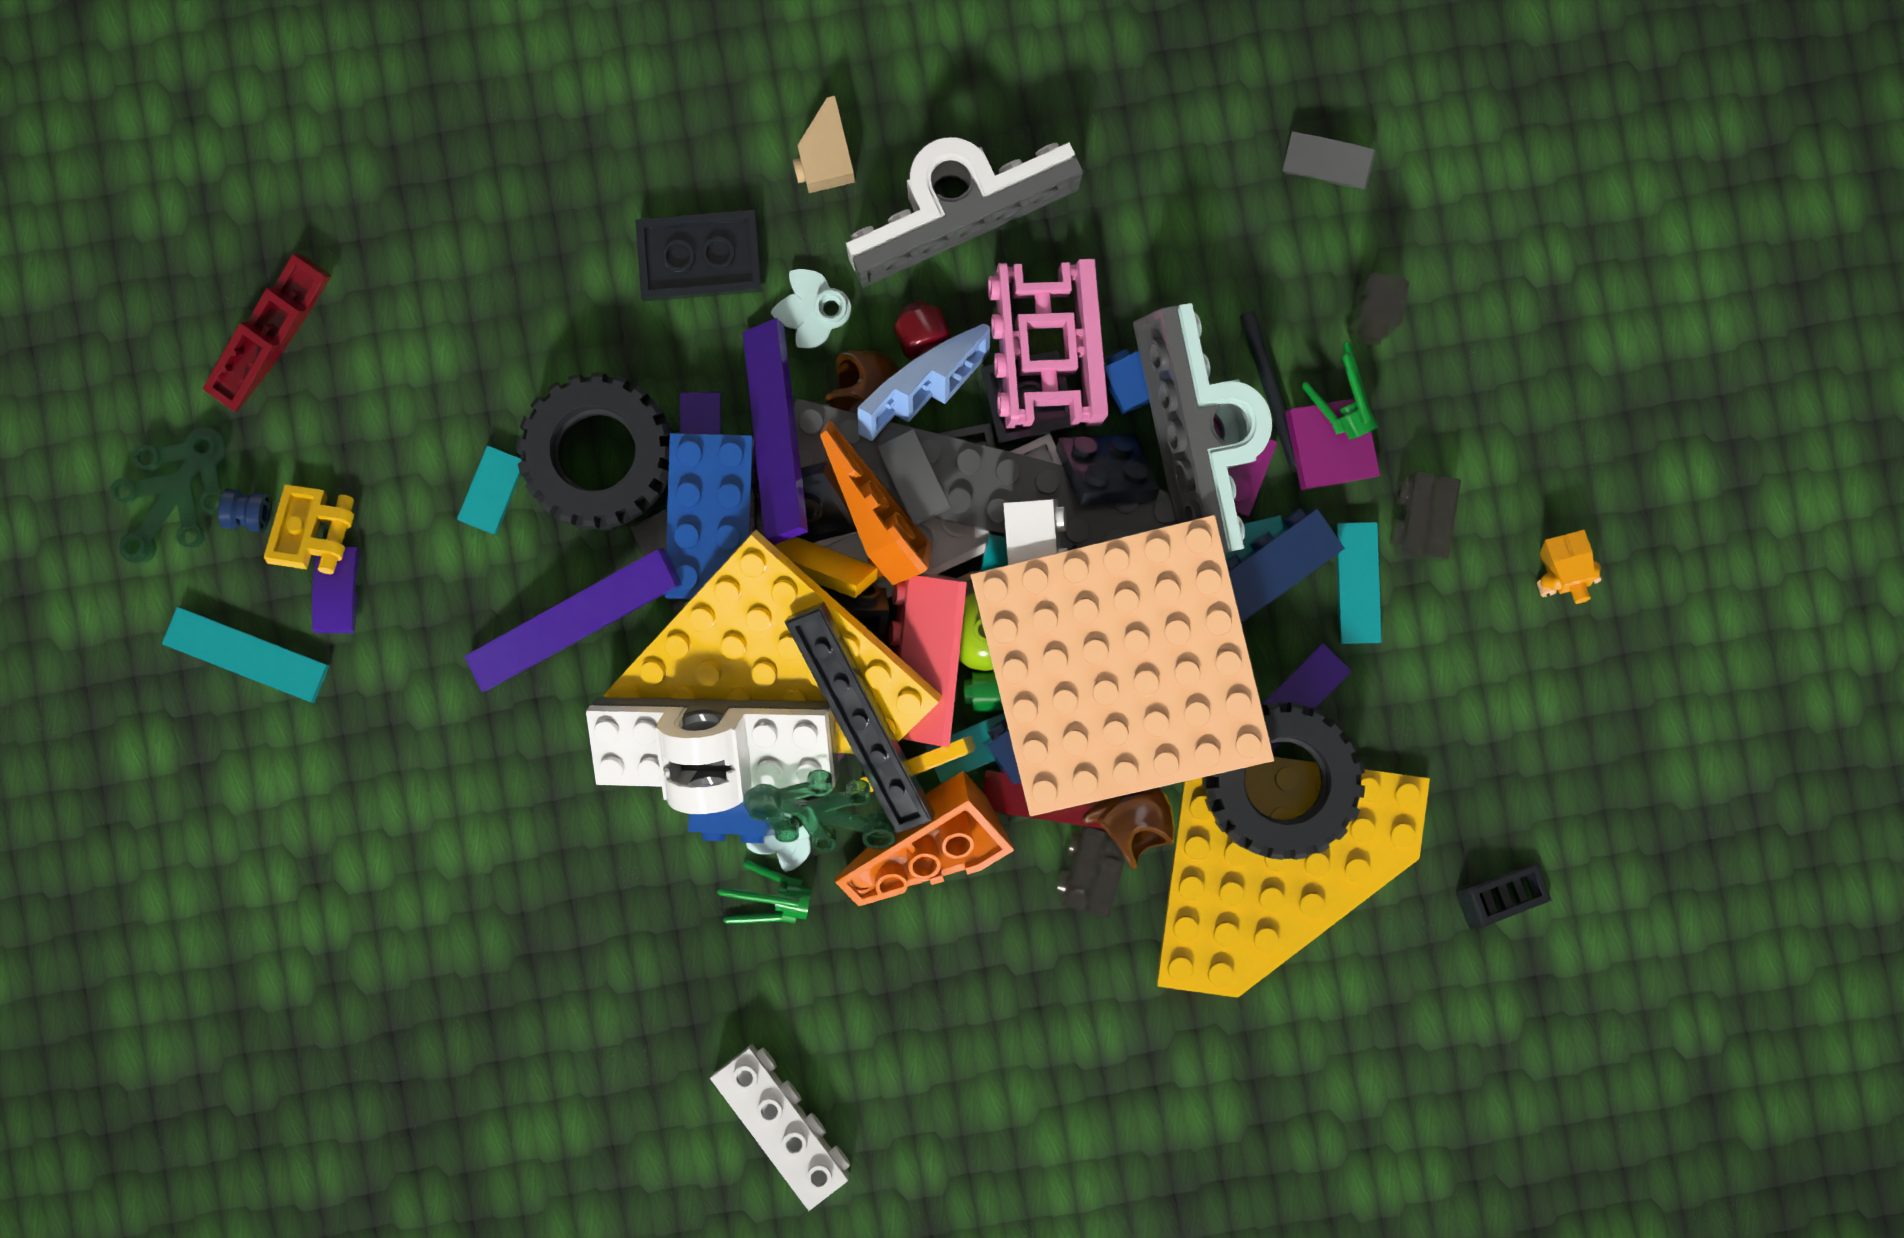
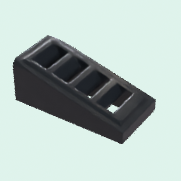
(1479, 904)

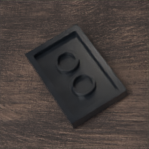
(698, 255)

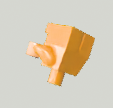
(1569, 566)

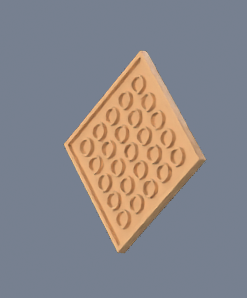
(1122, 666)

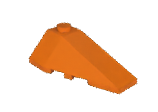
(883, 525)
(958, 838)

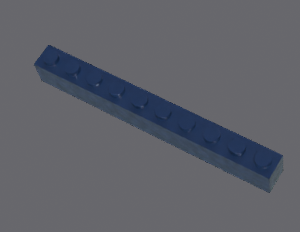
(1256, 579)

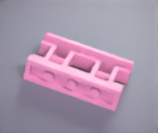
(1080, 342)

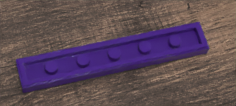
(775, 432)
(573, 619)

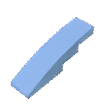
(932, 374)

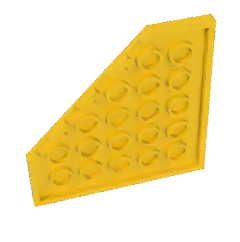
(737, 646)
(1245, 913)

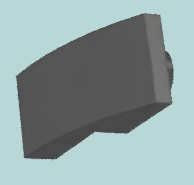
(1329, 160)
(914, 477)

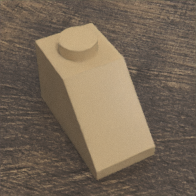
(824, 151)

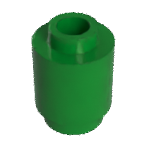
(983, 692)

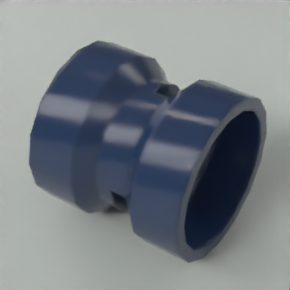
(248, 510)

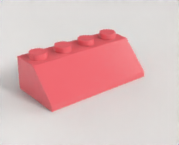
(929, 642)

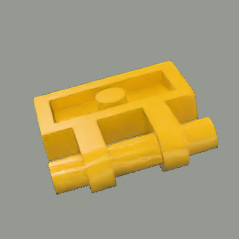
(297, 526)

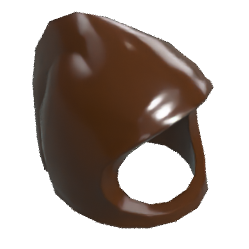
(858, 377)
(1135, 821)

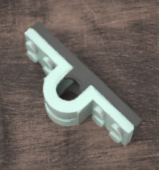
(1183, 417)

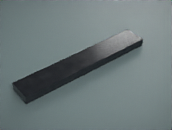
(859, 717)

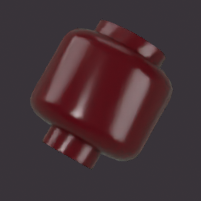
(920, 329)

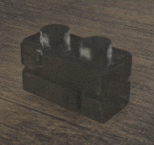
(1378, 307)
(1426, 516)
(1092, 873)

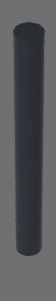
(1268, 381)

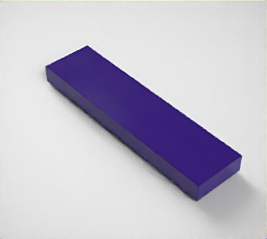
(1311, 680)

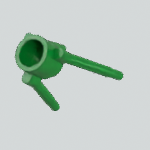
(1356, 417)
(791, 901)

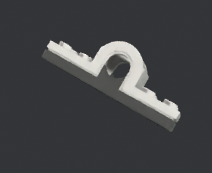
(948, 222)
(710, 742)

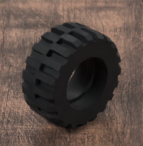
(554, 419)
(1324, 819)

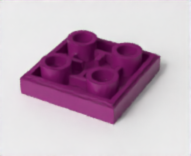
(1326, 457)

